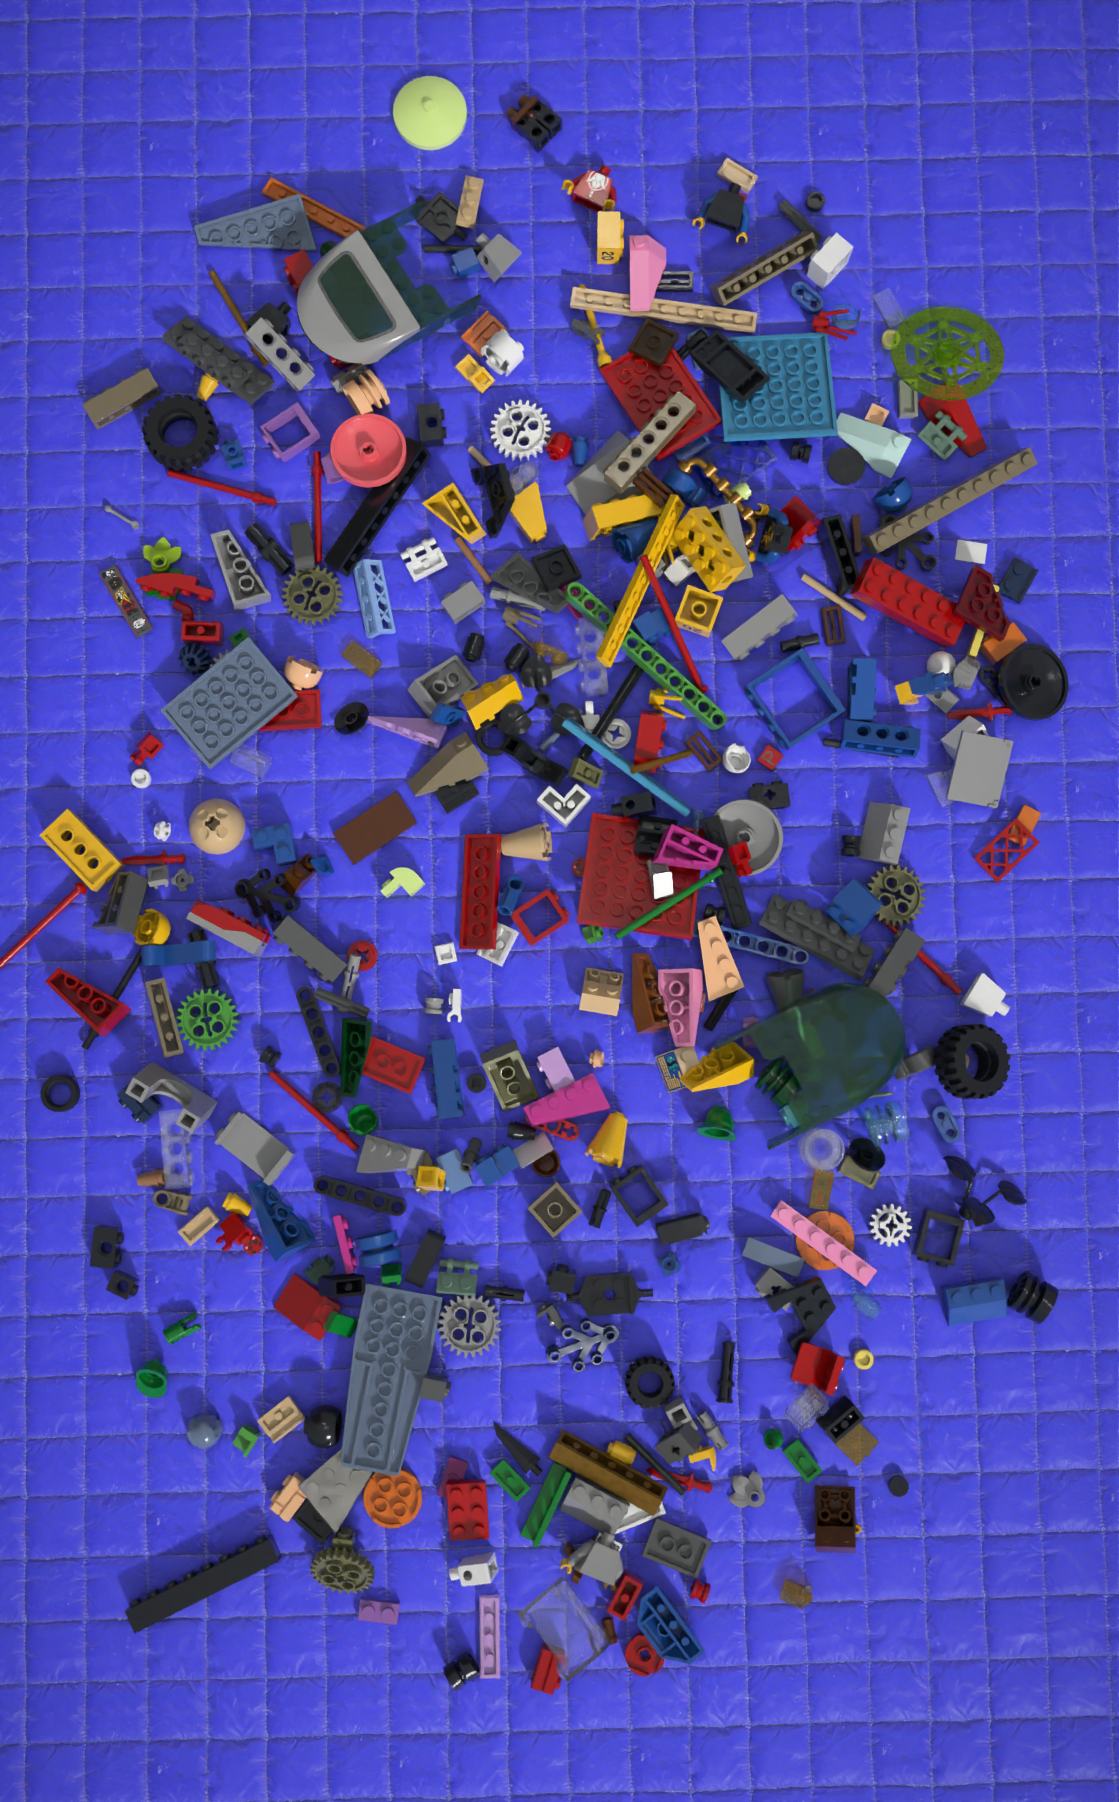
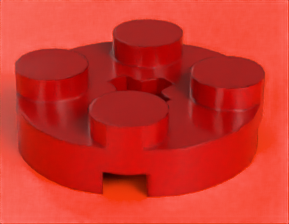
(641, 1666)

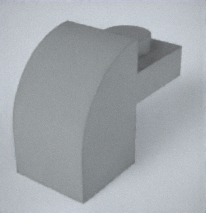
(679, 1413)

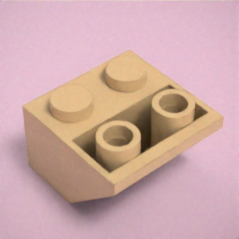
(601, 991)

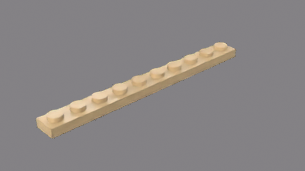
(665, 310)

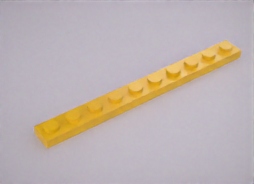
(640, 581)

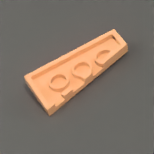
(719, 967)

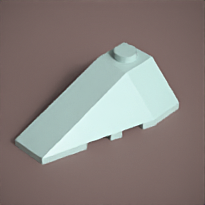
(877, 445)

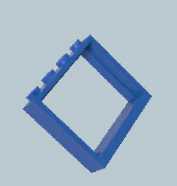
(818, 681)

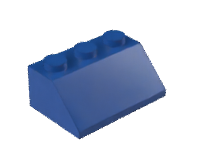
(975, 1301)

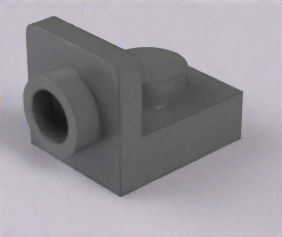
(554, 1317)

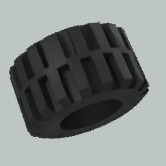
(656, 1398)

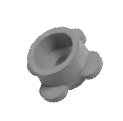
(176, 880)

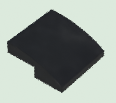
(649, 834)

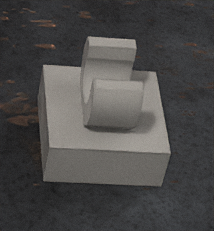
(158, 876)

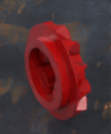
(371, 955)

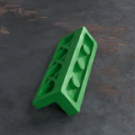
(546, 1503)

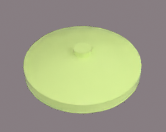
(430, 113)

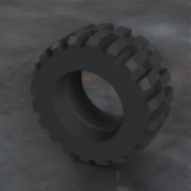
(169, 412)
(991, 1061)

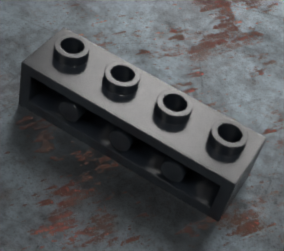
(838, 553)

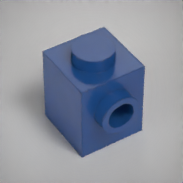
(464, 263)

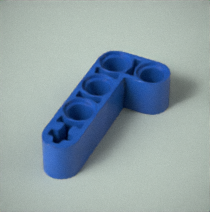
(178, 953)

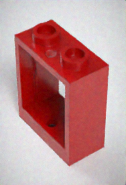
(524, 929)

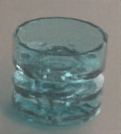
(886, 1123)

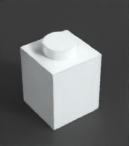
(679, 570)

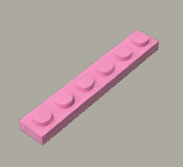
(823, 1243)

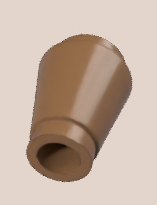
(152, 1178)

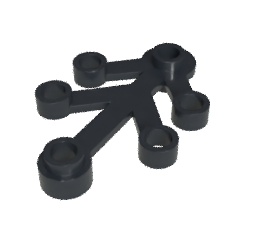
(907, 542)
(265, 895)

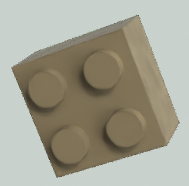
(555, 1209)

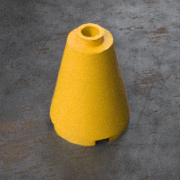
(609, 1141)

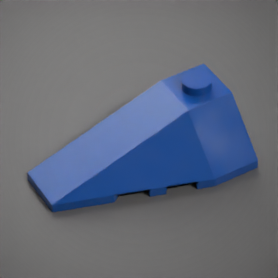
(279, 1225)

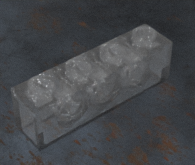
(597, 686)
(173, 1179)

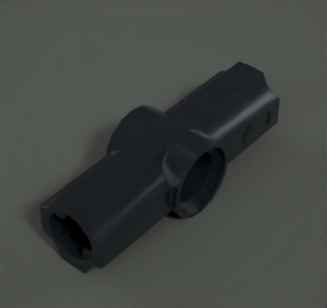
(269, 549)
(206, 970)

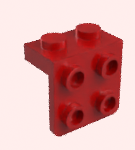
(802, 520)
(818, 1367)

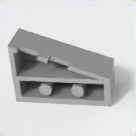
(388, 1156)

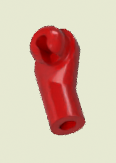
(186, 610)

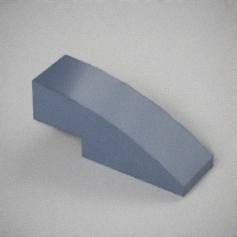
(773, 1257)

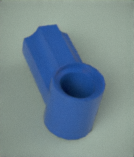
(510, 896)

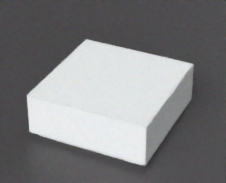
(446, 953)

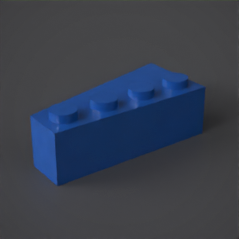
(447, 1079)

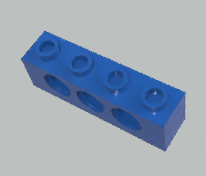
(872, 743)

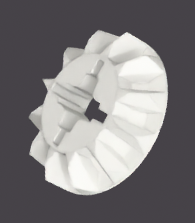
(624, 730)

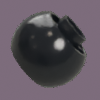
(323, 1426)

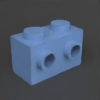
(454, 1178)

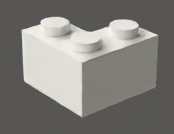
(565, 808)

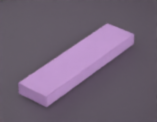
(489, 1636)

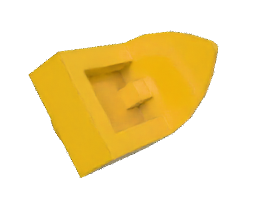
(704, 1453)

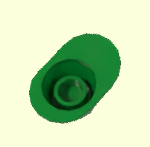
(152, 1379)

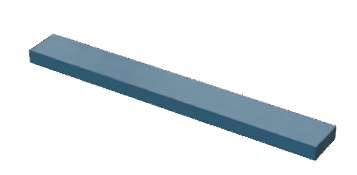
(625, 765)

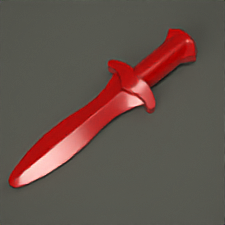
(987, 711)
(161, 859)
(687, 1481)

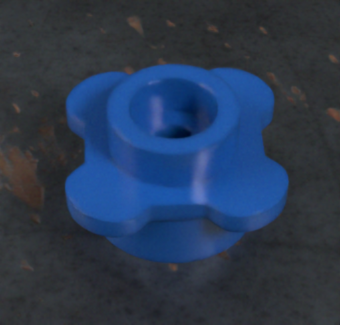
(674, 1264)

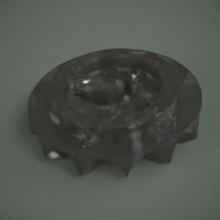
(332, 1089)

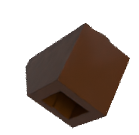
(299, 875)

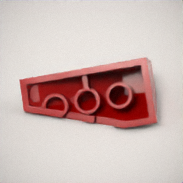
(960, 416)

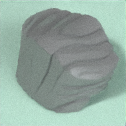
(965, 673)

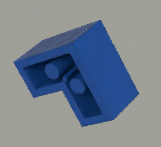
(651, 626)
(277, 837)
(497, 1165)

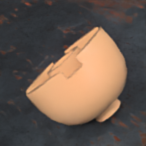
(302, 673)

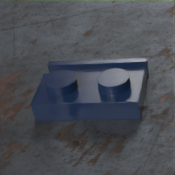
(1017, 580)

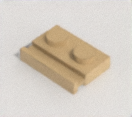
(281, 1419)

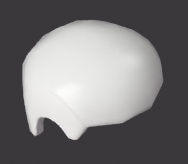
(941, 662)
(736, 758)

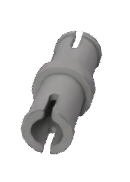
(712, 1430)

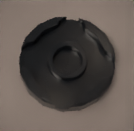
(846, 466)

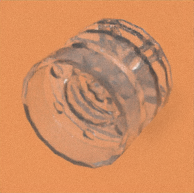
(831, 1150)

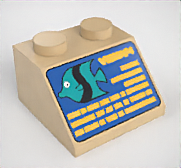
(675, 1065)

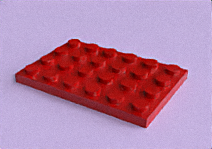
(646, 387)

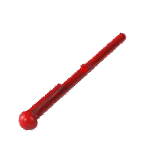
(673, 625)
(80, 888)

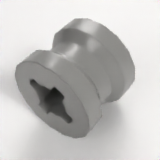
(433, 1005)

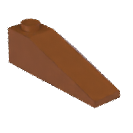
(646, 1001)

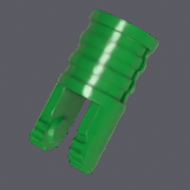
(179, 1330)

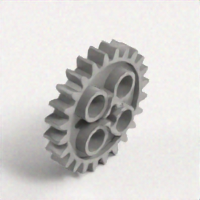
(486, 1327)

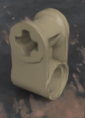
(174, 1201)

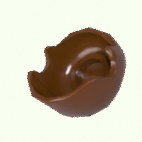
(547, 1165)

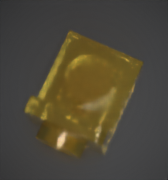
(796, 1594)

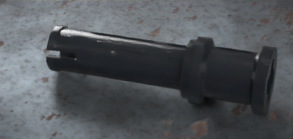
(725, 1382)

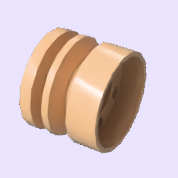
(366, 394)

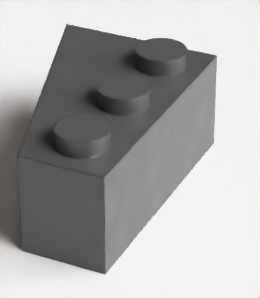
(124, 904)

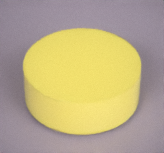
(863, 1359)

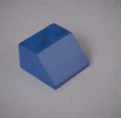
(853, 907)

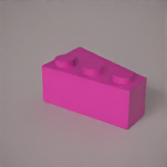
(686, 850)

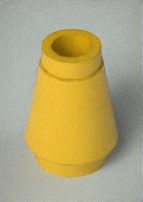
(206, 387)
(236, 1204)

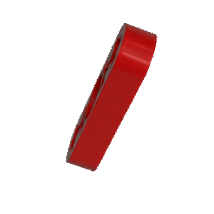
(564, 1134)

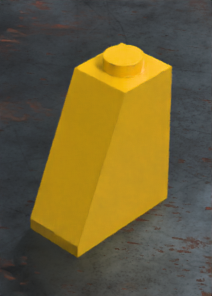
(529, 513)

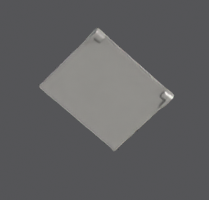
(979, 769)

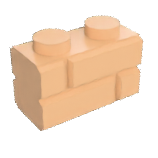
(289, 1499)

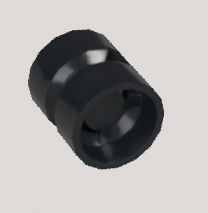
(460, 1671)

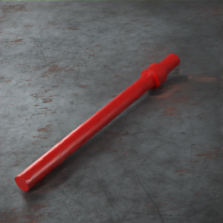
(317, 471)
(255, 496)
(944, 977)
(342, 1135)

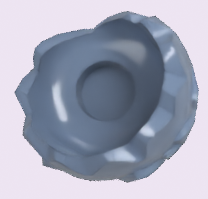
(204, 1430)

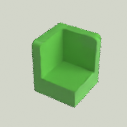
(246, 1439)

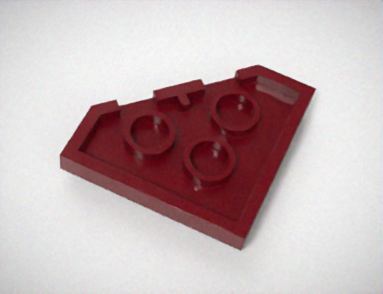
(982, 605)

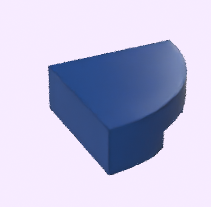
(322, 865)

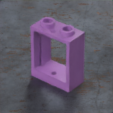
(280, 420)

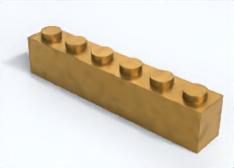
(608, 1472)

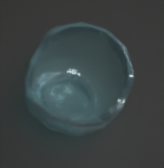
(846, 320)

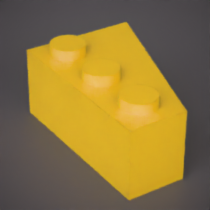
(455, 512)

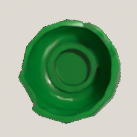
(362, 1119)

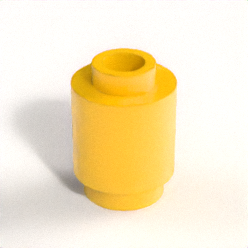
(621, 1452)

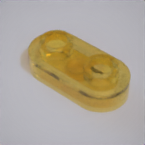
(556, 656)

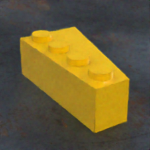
(618, 512)

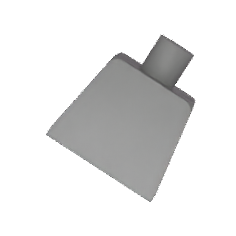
(496, 255)

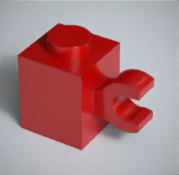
(235, 1231)

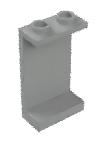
(255, 1146)

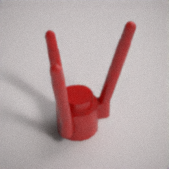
(822, 324)

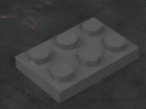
(676, 1547)

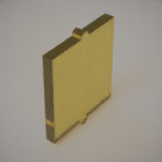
(857, 1444)

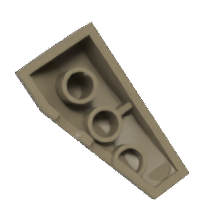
(451, 764)

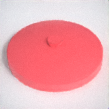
(368, 450)

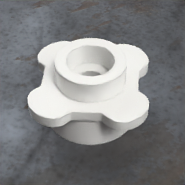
(162, 830)

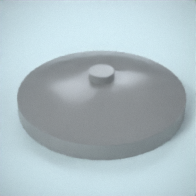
(758, 826)

